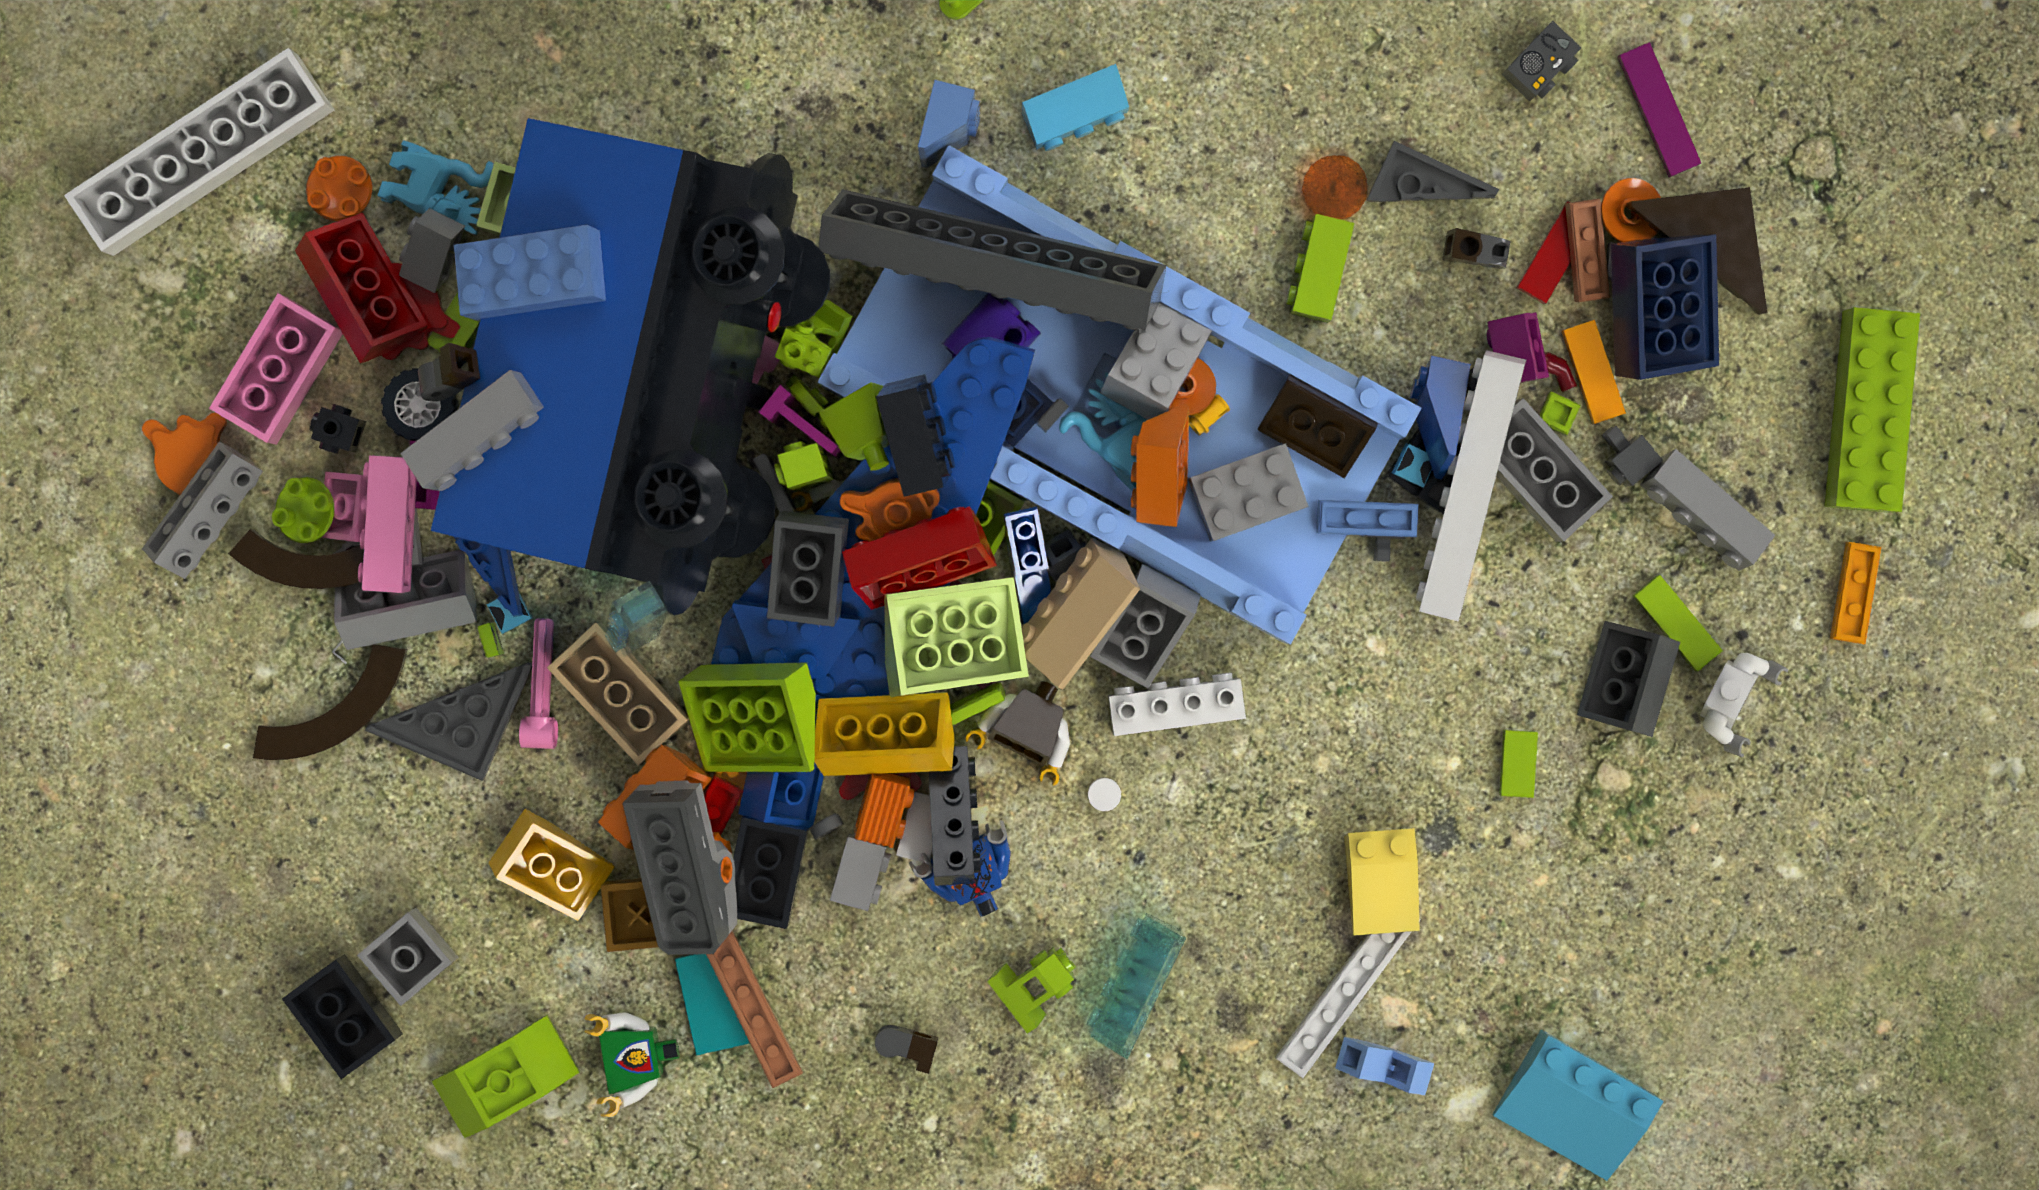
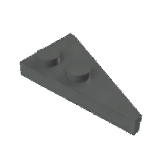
(1417, 177)

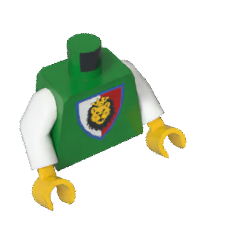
(630, 1057)

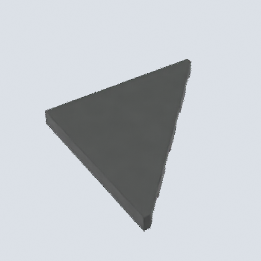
(460, 726)

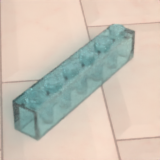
(635, 619)

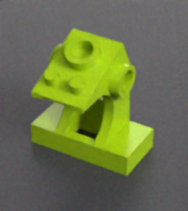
(801, 343)
(1051, 970)

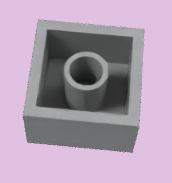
(408, 956)

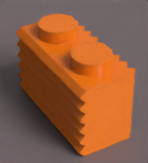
(883, 808)

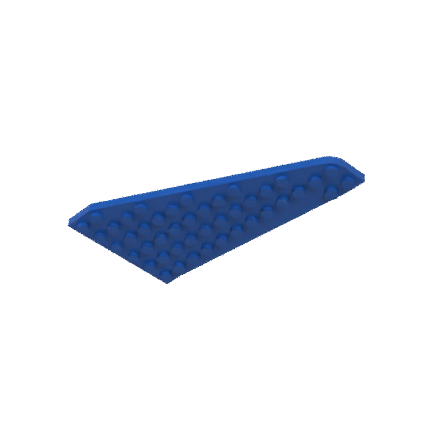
(977, 403)

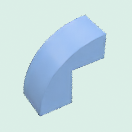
(1384, 1065)

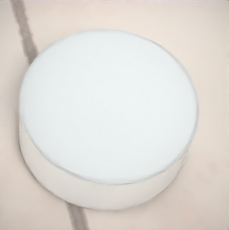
(1104, 794)

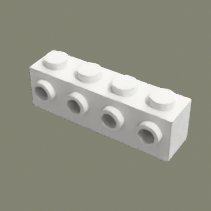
(1176, 706)

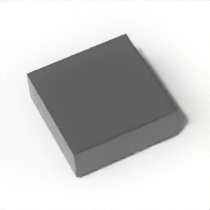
(1052, 415)

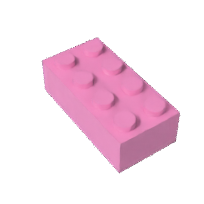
(276, 369)

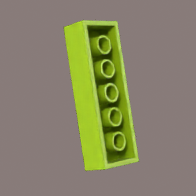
(1872, 410)

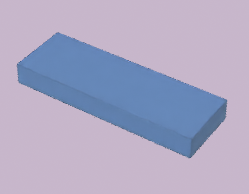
(1367, 518)

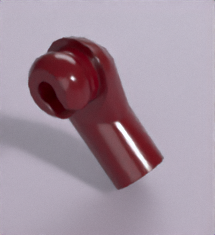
(1561, 370)

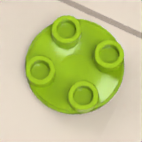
(304, 510)

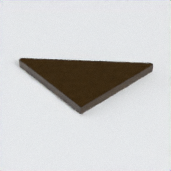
(1720, 213)

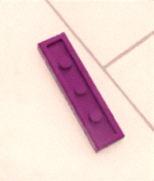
(1659, 109)

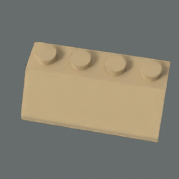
(1079, 611)

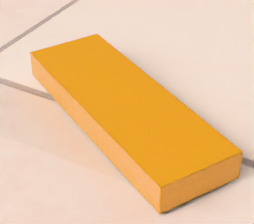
(1593, 372)
(1855, 592)

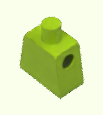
(858, 426)

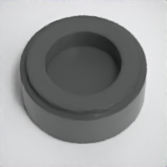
(826, 826)

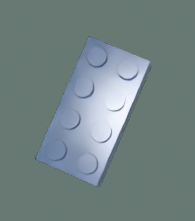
(529, 272)

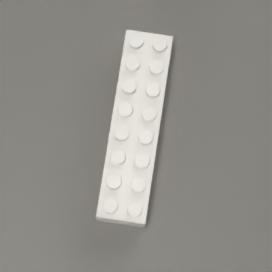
(199, 152)

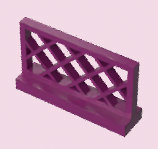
(781, 407)

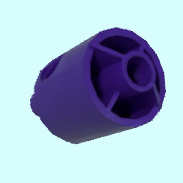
(993, 319)

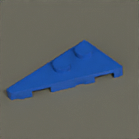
(497, 569)

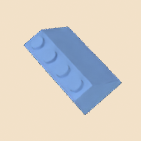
(948, 121)

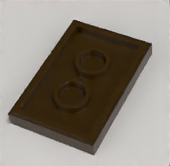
(1317, 426)

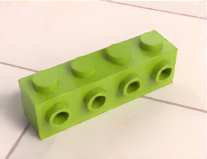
(803, 466)

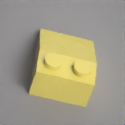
(1383, 881)

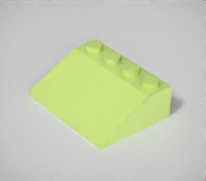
(953, 637)

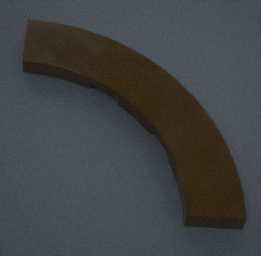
(297, 569)
(344, 719)

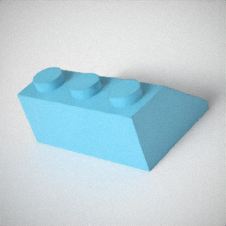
(1075, 108)

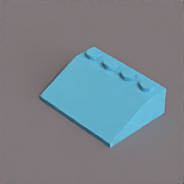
(1577, 1106)

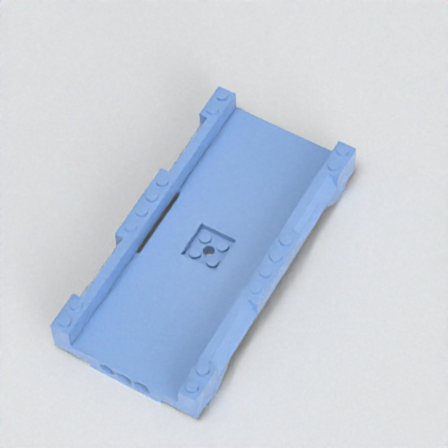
(1254, 574)

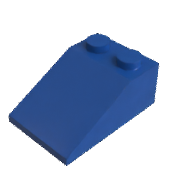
(1441, 395)

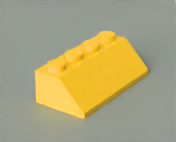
(884, 734)

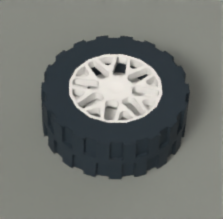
(408, 412)

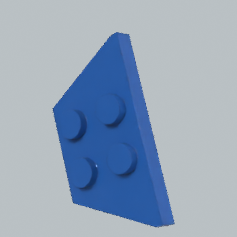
(793, 641)

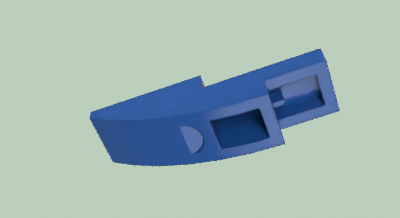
(1027, 559)

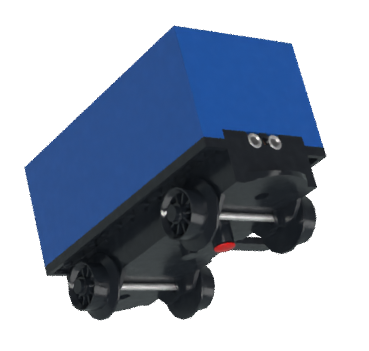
(653, 384)

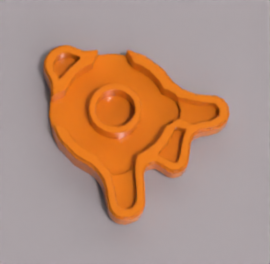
(185, 449)
(887, 508)

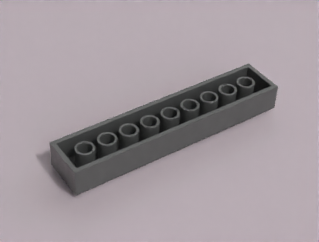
(992, 259)

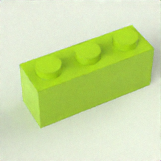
(1320, 267)

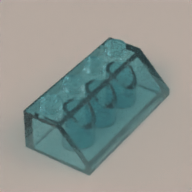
(1136, 984)

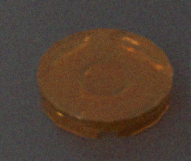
(1335, 187)

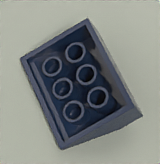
(1665, 306)

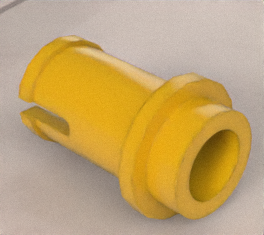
(1202, 421)

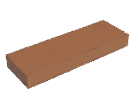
(1587, 250)

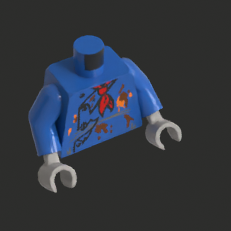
(994, 868)

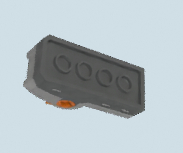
(682, 867)

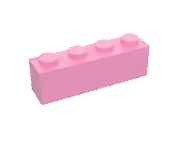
(388, 525)

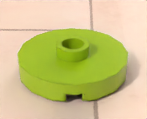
(811, 400)

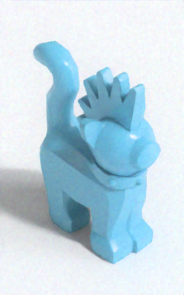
(428, 180)
(1116, 447)

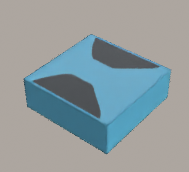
(1413, 465)
(504, 618)

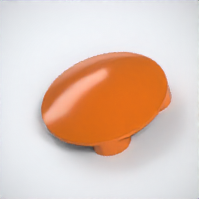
(338, 187)

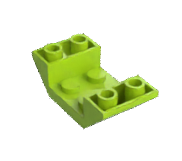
(506, 1077)

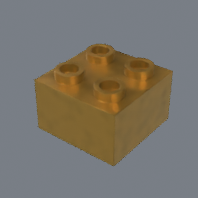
(626, 916)

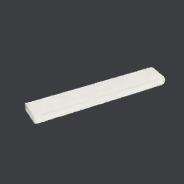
(1339, 1000)

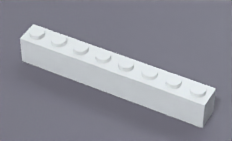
(1471, 486)

